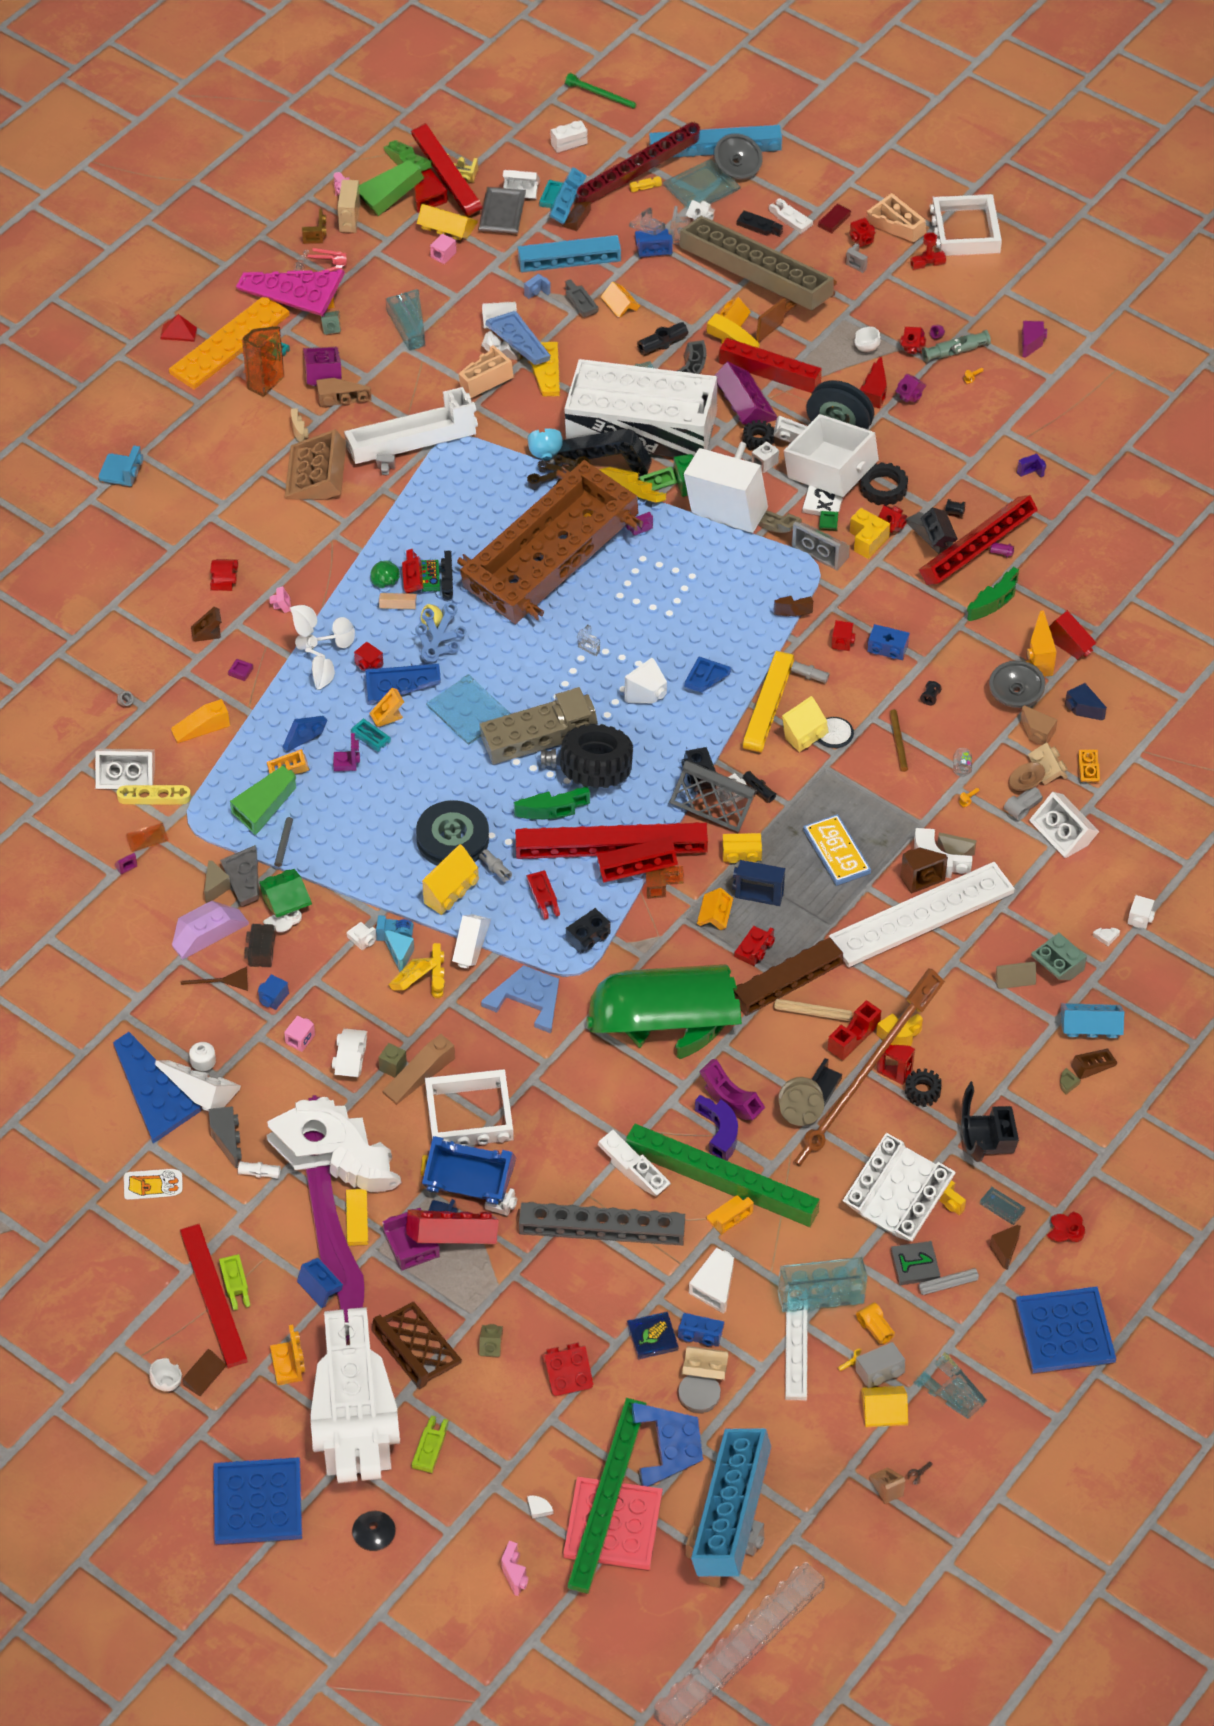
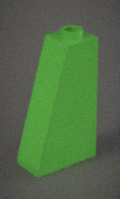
(390, 186)
(263, 799)

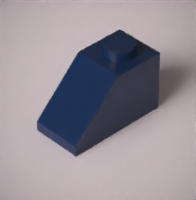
(1085, 703)

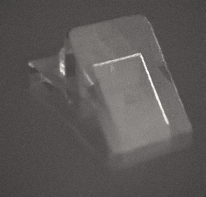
(646, 224)

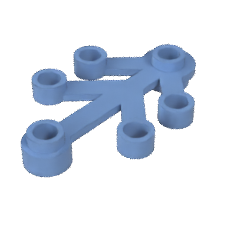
(438, 634)

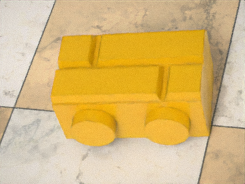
(742, 847)

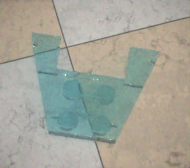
(957, 1390)

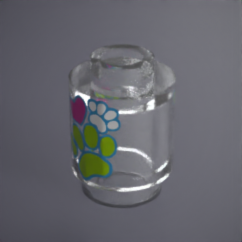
(962, 762)

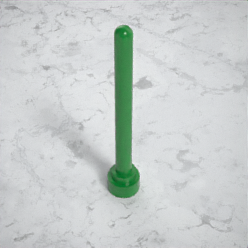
(572, 80)

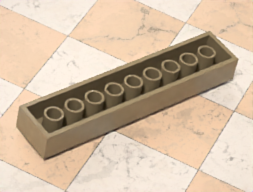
(756, 262)

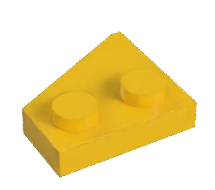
(412, 972)

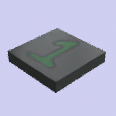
(915, 1262)

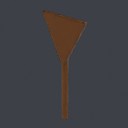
(236, 979)

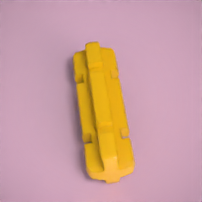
(645, 184)

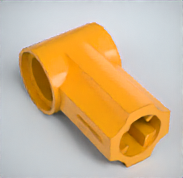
(873, 1319)

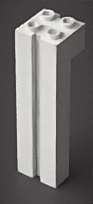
(415, 430)

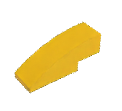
(725, 328)

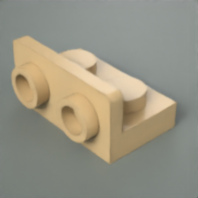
(705, 1363)

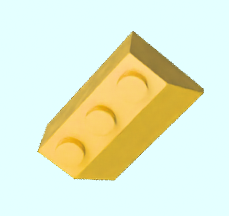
(446, 222)
(449, 880)

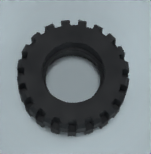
(596, 755)

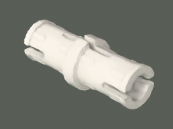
(259, 1169)

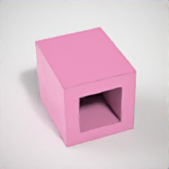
(443, 248)
(299, 1033)

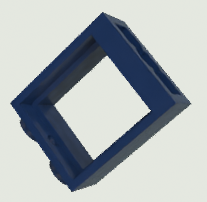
(759, 873)

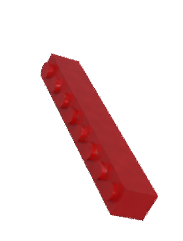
(978, 540)

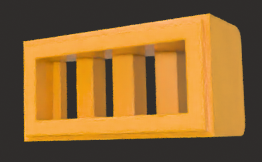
(293, 758)

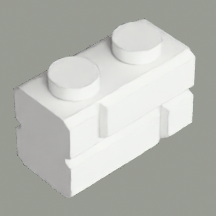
(568, 136)

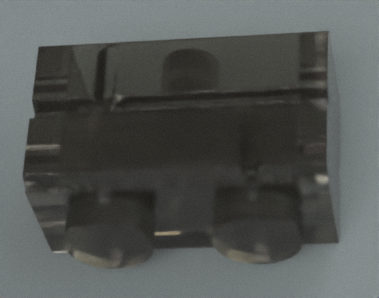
(261, 945)

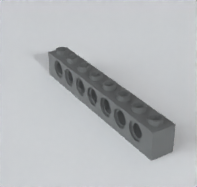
(592, 1229)

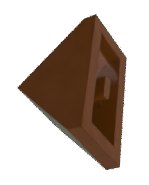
(1004, 1244)

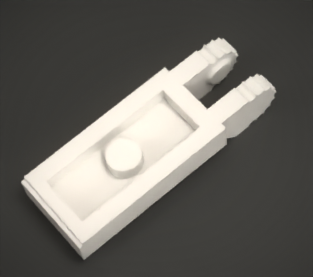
(790, 216)

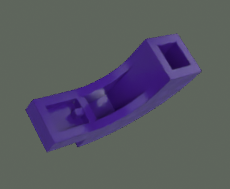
(723, 1116)

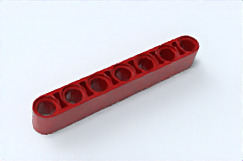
(446, 170)

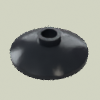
(376, 1538)

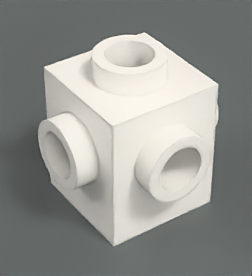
(697, 209)

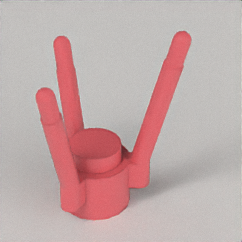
(338, 258)

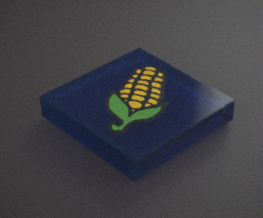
(652, 1335)

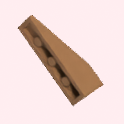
(424, 1065)

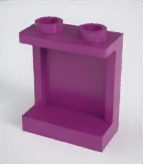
(405, 1249)

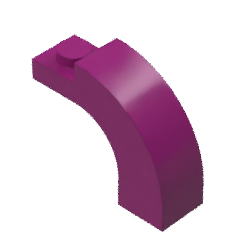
(743, 1103)

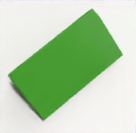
(660, 478)

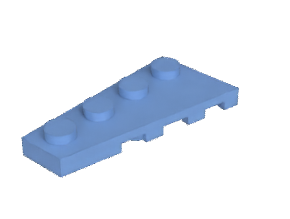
(519, 336)

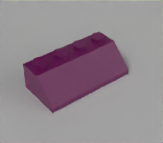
(744, 395)

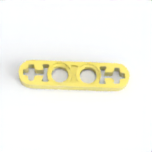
(154, 791)

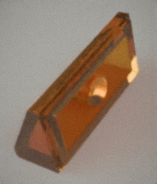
(147, 837)

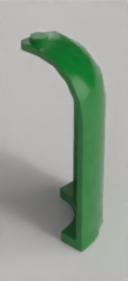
(664, 999)

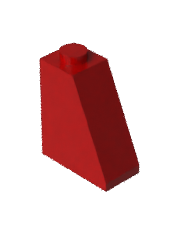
(430, 191)
(1071, 636)

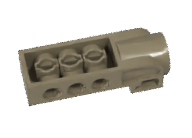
(537, 726)

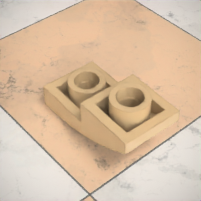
(298, 426)

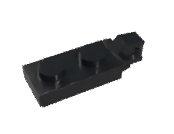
(759, 224)

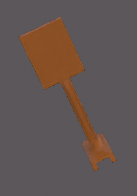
(774, 317)

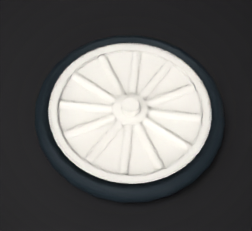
(839, 733)

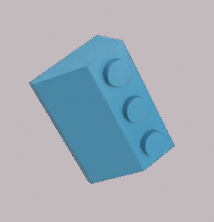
(1092, 1020)

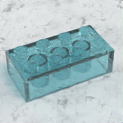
(822, 1284)

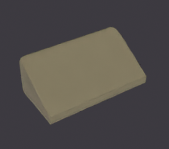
(1015, 975)

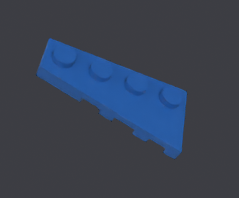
(404, 679)

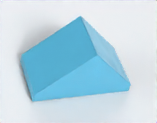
(400, 947)

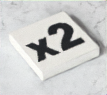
(820, 500)

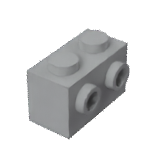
(880, 1365)

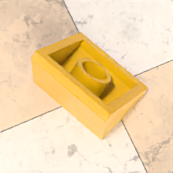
(885, 1406)

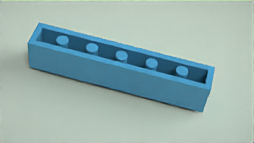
(569, 253)

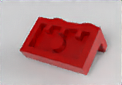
(755, 945)

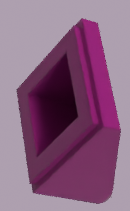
(126, 863)

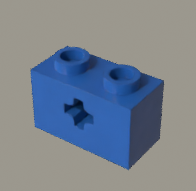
(888, 642)

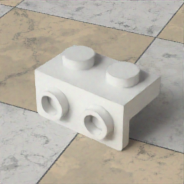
(492, 310)
(787, 429)

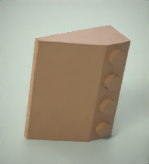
(316, 467)

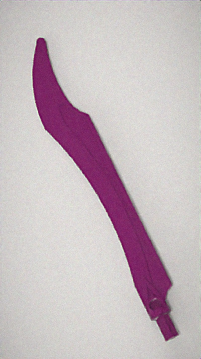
(330, 1238)

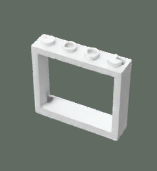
(966, 246)
(466, 1083)

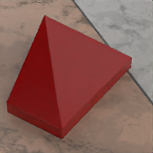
(179, 329)

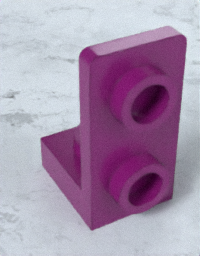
(347, 760)

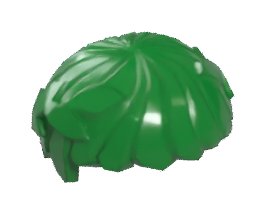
(384, 574)

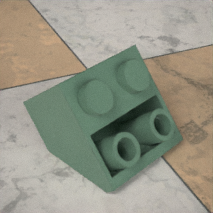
(1061, 957)

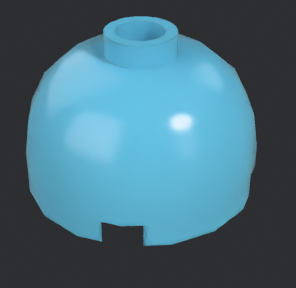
(545, 444)

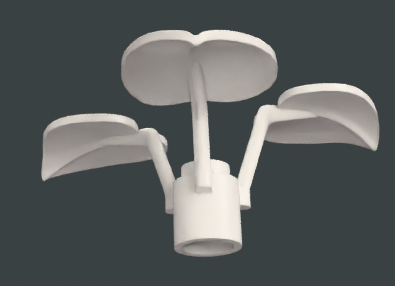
(304, 621)

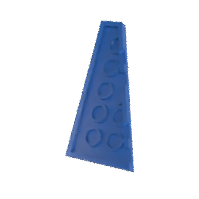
(157, 1096)

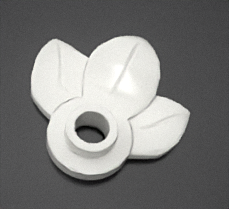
(284, 922)

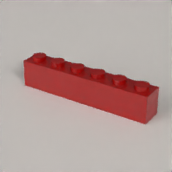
(770, 365)

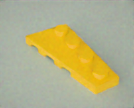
(548, 372)

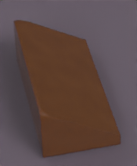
(577, 215)
(203, 1372)

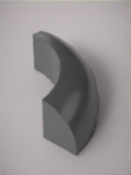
(694, 357)

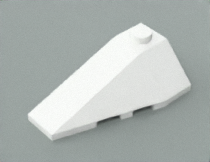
(199, 1087)

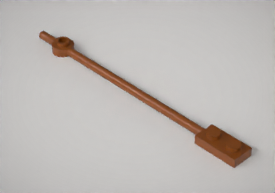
(918, 999)

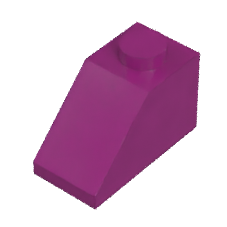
(1032, 336)

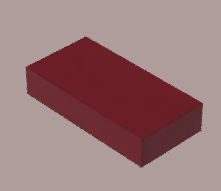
(834, 218)

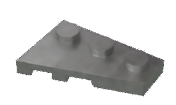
(243, 874)

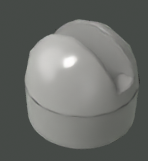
(127, 696)

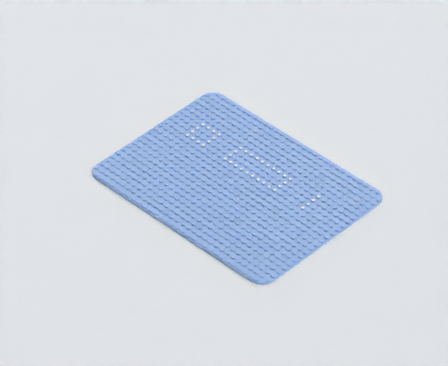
(656, 595)

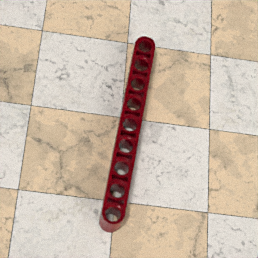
(643, 158)

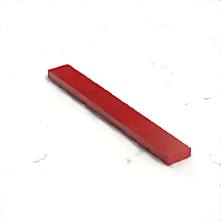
(213, 1296)

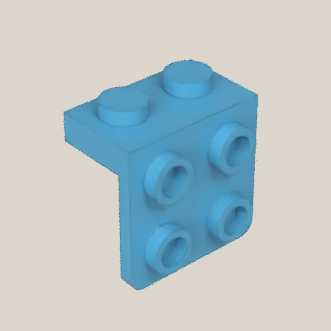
(121, 468)

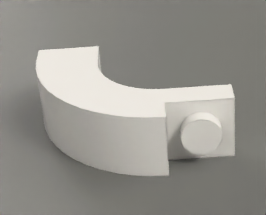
(956, 863)

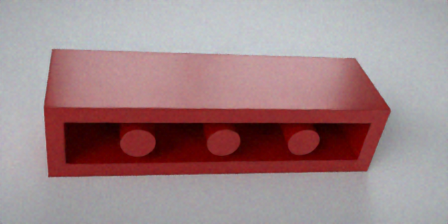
(637, 859)

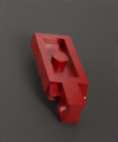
(412, 572)

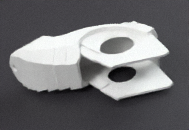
(342, 1148)

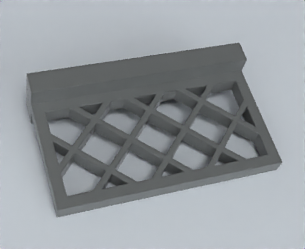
(718, 780)

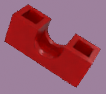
(847, 1038)

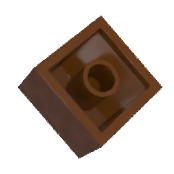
(923, 868)

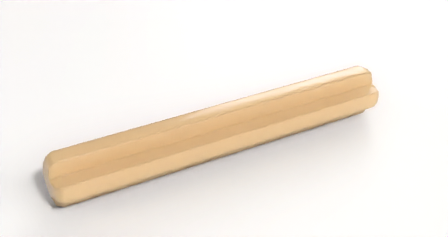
(811, 1009)

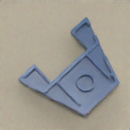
(529, 988)

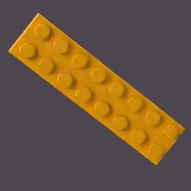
(226, 343)

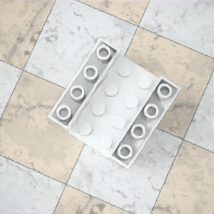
(898, 1188)

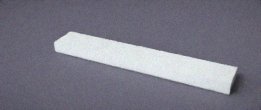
(796, 1355)

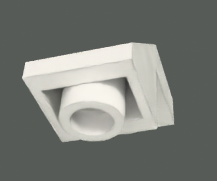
(491, 339)

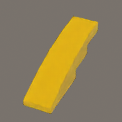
(630, 481)

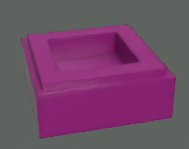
(240, 669)

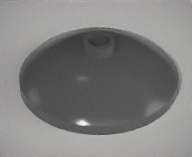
(739, 149)
(1019, 677)

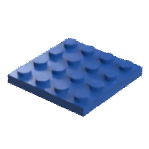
(1065, 1329)
(257, 1501)

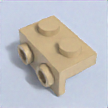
(1049, 759)

